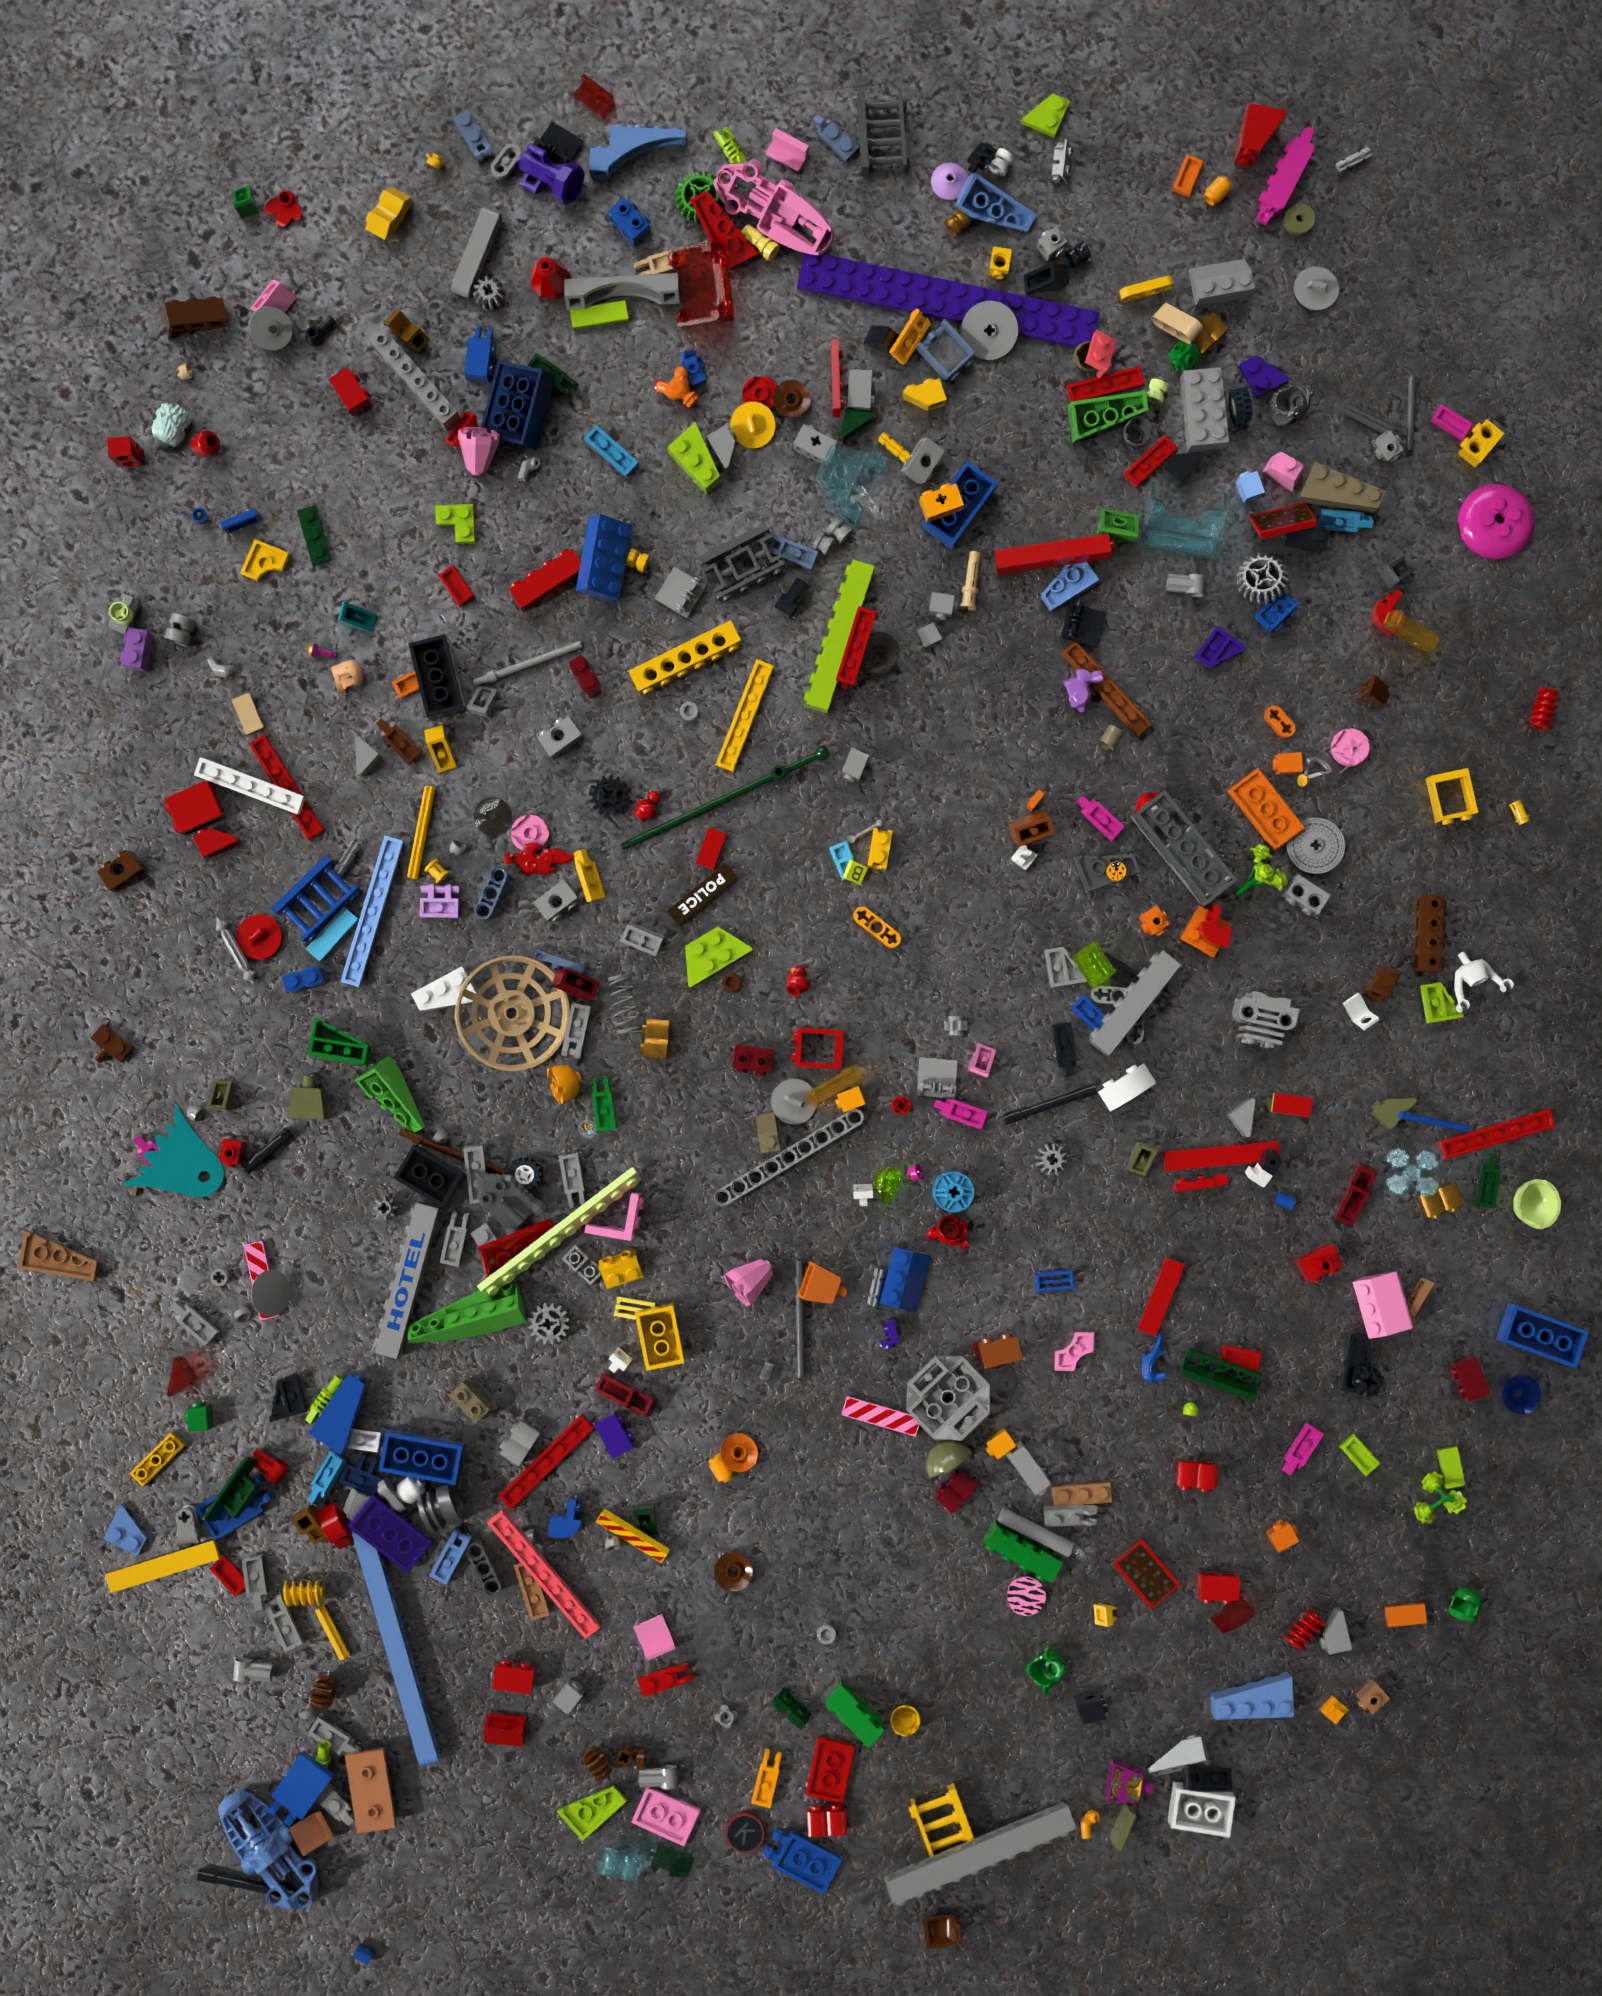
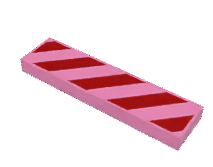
(257, 1263)
(880, 1416)

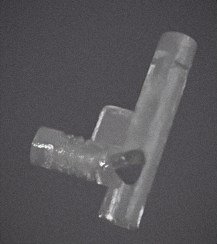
(865, 500)

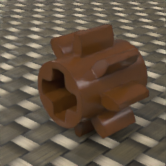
(622, 1759)

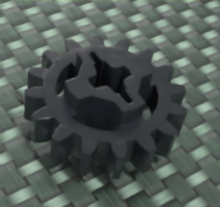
(616, 790)

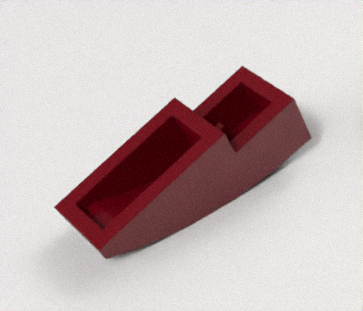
(1355, 1193)
(626, 1395)

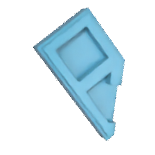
(841, 855)

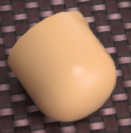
(344, 670)

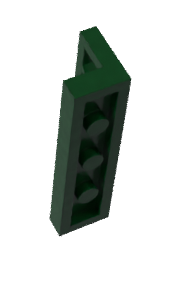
(1219, 1380)

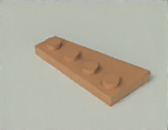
(52, 1258)

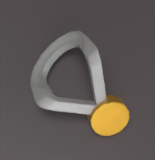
(1304, 779)

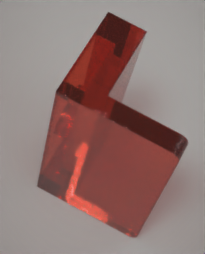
(594, 97)

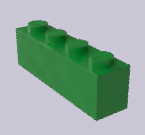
(1022, 1551)

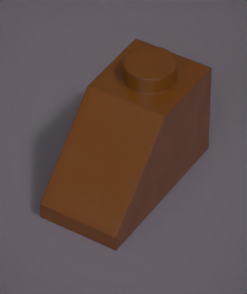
(1374, 692)

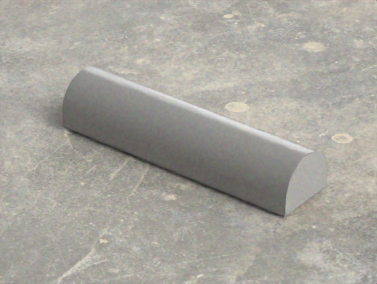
(1035, 1532)

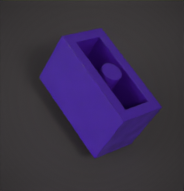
(615, 1434)

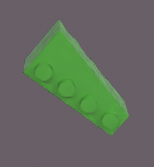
(1102, 413)

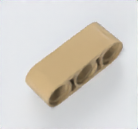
(1177, 323)

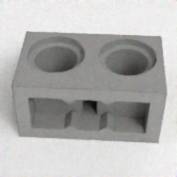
(1307, 891)

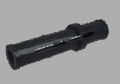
(266, 1151)

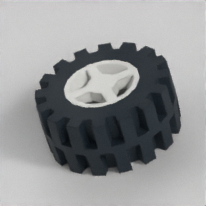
(531, 1168)

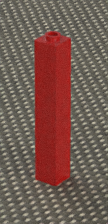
(1053, 554)

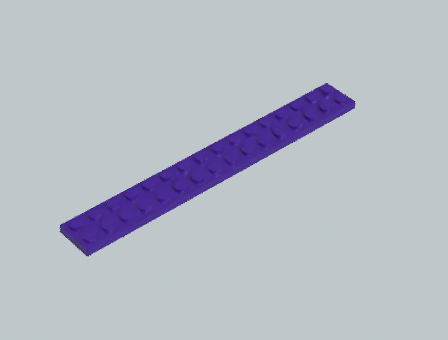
(942, 297)

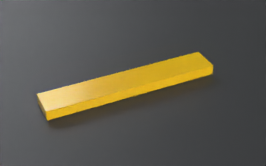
(744, 715)
(163, 1566)

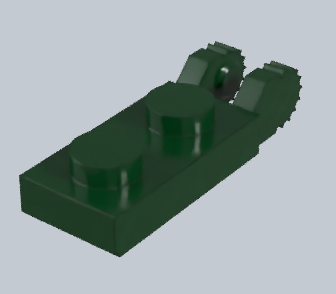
(541, 363)

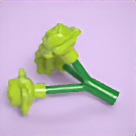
(1262, 872)
(1453, 1500)

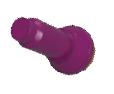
(316, 650)

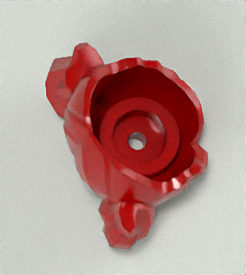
(953, 1238)

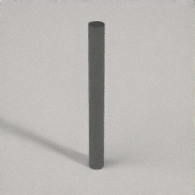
(1410, 413)

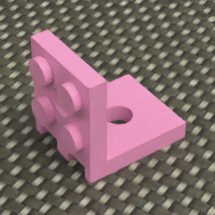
(632, 1222)

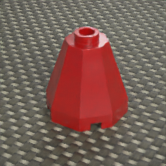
(548, 278)

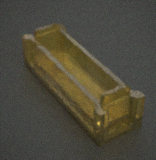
(1411, 631)
(833, 1086)

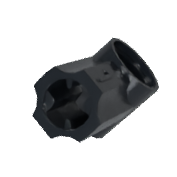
(789, 602)

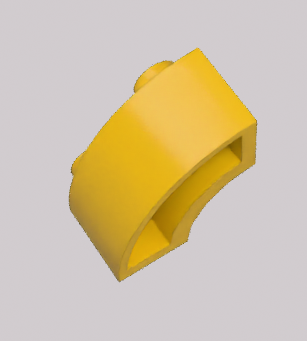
(388, 213)

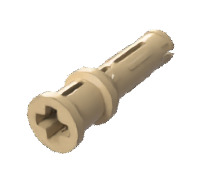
(970, 589)

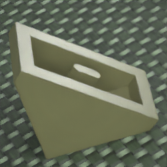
(220, 1096)
(1142, 1158)

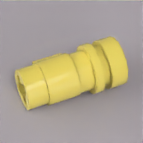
(764, 245)

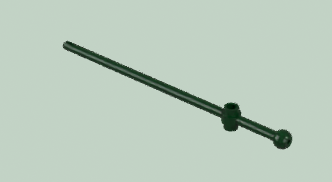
(820, 753)

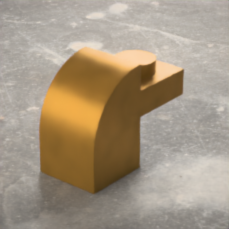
(406, 331)
(307, 1523)

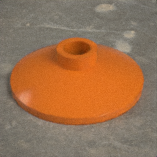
(746, 1448)

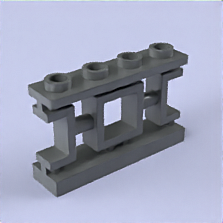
(733, 550)

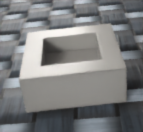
(929, 635)

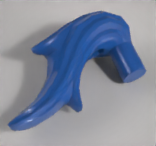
(1149, 1361)

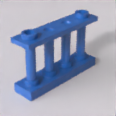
(311, 880)

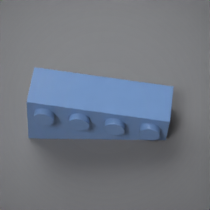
(1255, 1699)

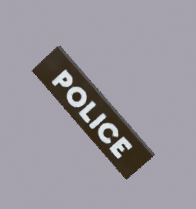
(702, 894)

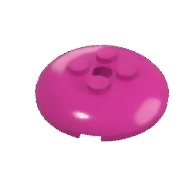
(1487, 536)

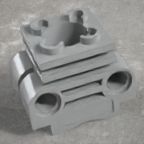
(1264, 1018)

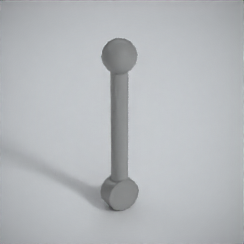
(852, 839)

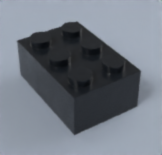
(429, 1175)

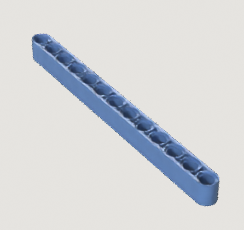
(398, 1653)

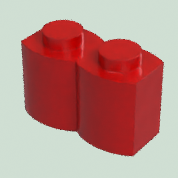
(1196, 1474)
(827, 1820)

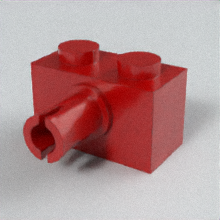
(1319, 1262)

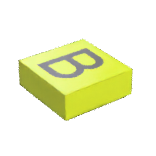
(855, 872)

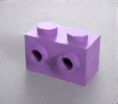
(137, 649)

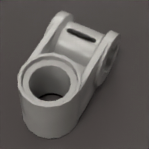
(188, 1528)

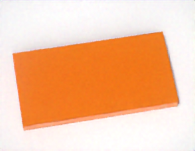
(1266, 809)

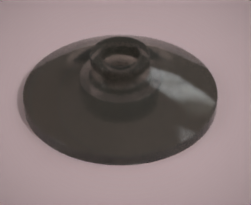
(499, 823)

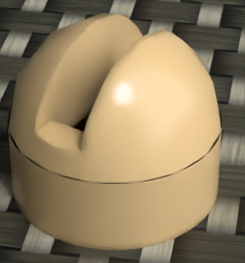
(185, 372)

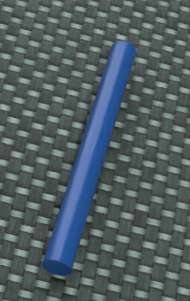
(1433, 1121)

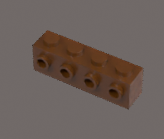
(1429, 933)

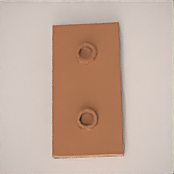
(370, 1790)

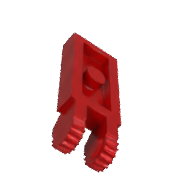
(1201, 1183)
(663, 1679)

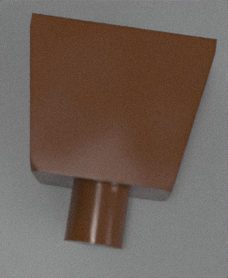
(1382, 983)

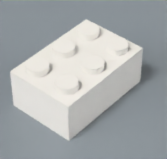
(1201, 1810)

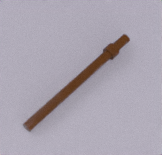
(418, 1139)

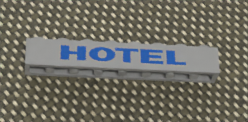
(407, 1280)

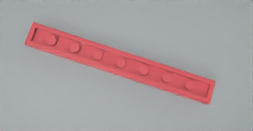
(544, 1574)

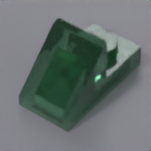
(672, 1860)

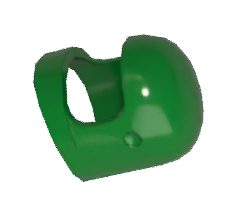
(1466, 1605)

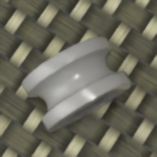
(216, 1281)

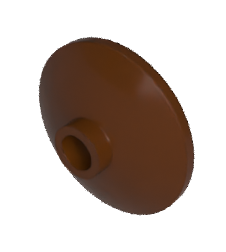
(796, 391)
(728, 1580)

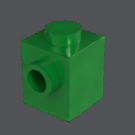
(199, 1417)

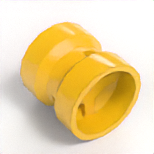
(637, 560)

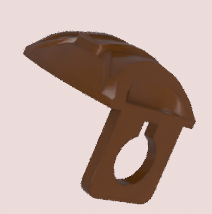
(941, 1931)

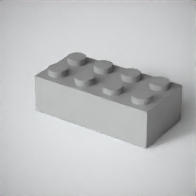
(1204, 409)

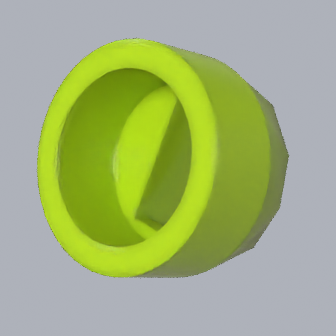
(1190, 1409)

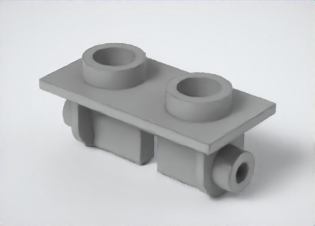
(1062, 154)

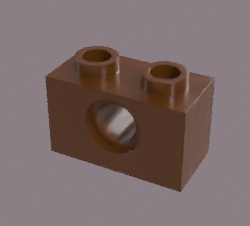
(132, 869)

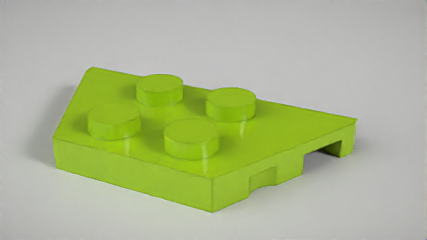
(711, 954)

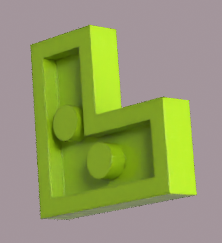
(462, 517)

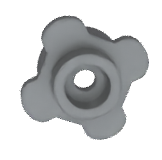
(726, 1722)

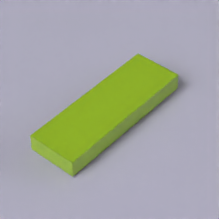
(599, 315)

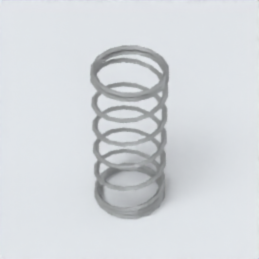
(615, 979)

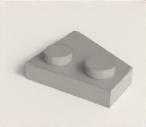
(1062, 968)

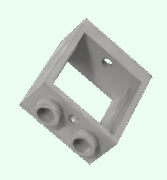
(1029, 1469)

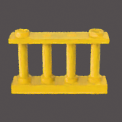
(957, 1816)

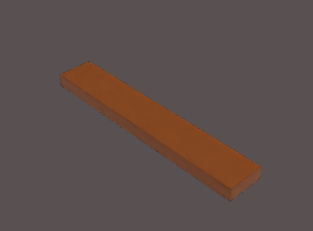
(1108, 691)

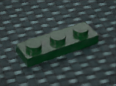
(314, 535)

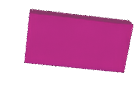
(1451, 422)

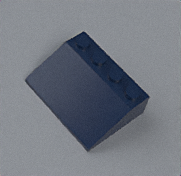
(518, 403)

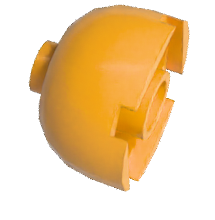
(565, 1082)

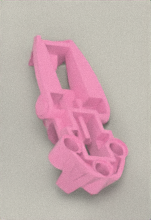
(778, 211)

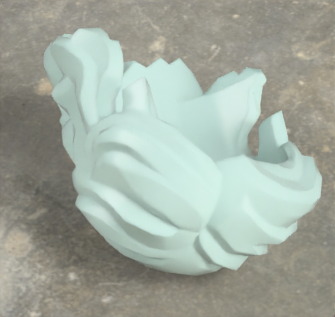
(170, 425)

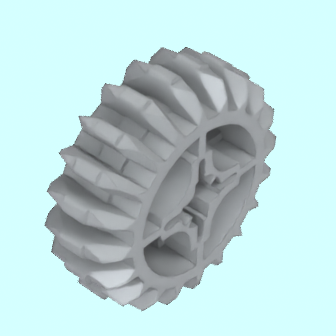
(1258, 569)

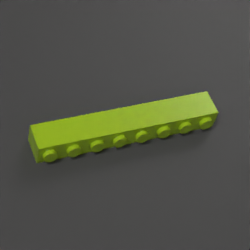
(852, 595)

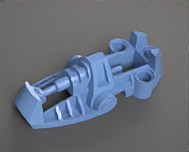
(265, 1847)

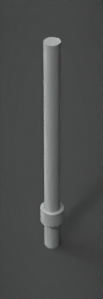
(493, 676)

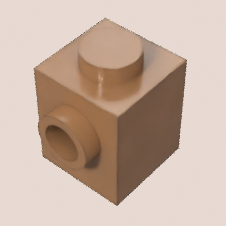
(1371, 1697)

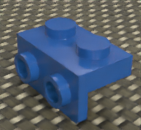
(1273, 613)

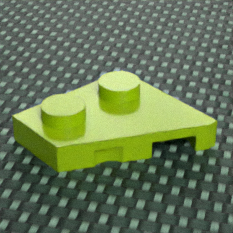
(1047, 115)
(1438, 1004)

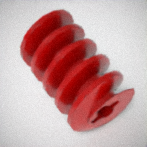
(1543, 709)
(1305, 1630)

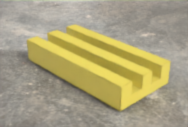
(624, 1307)

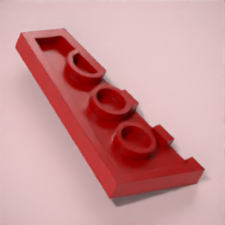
(722, 229)
(502, 1250)

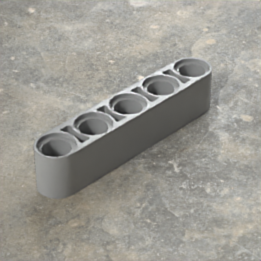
(476, 252)

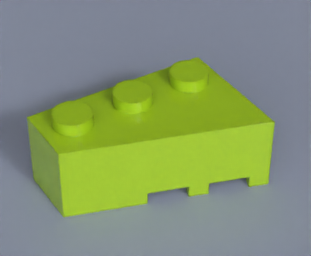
(694, 458)

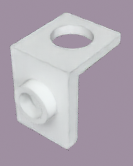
(1358, 1011)

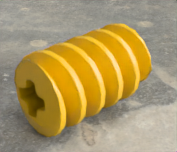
(304, 1594)

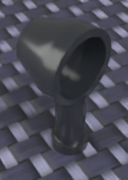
(319, 337)

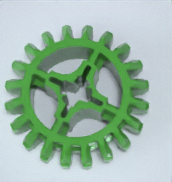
(692, 185)

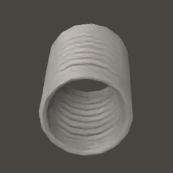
(767, 1377)

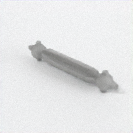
(235, 950)

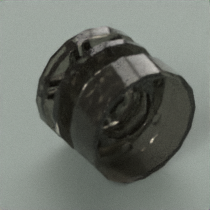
(887, 649)

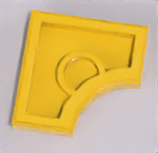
(264, 559)

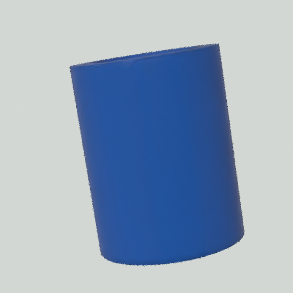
(1285, 1200)
(363, 1954)

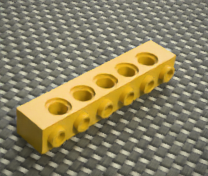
(725, 631)

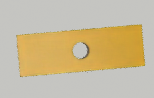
(165, 1452)

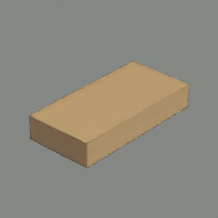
(248, 714)

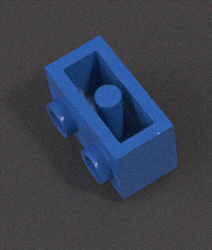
(629, 221)

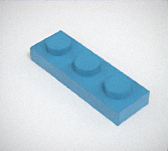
(611, 451)

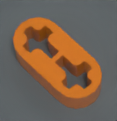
(1283, 718)

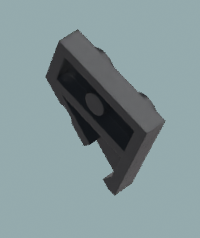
(288, 1399)

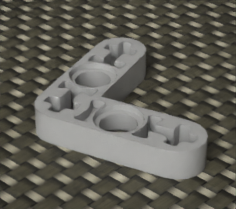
(1103, 1000)

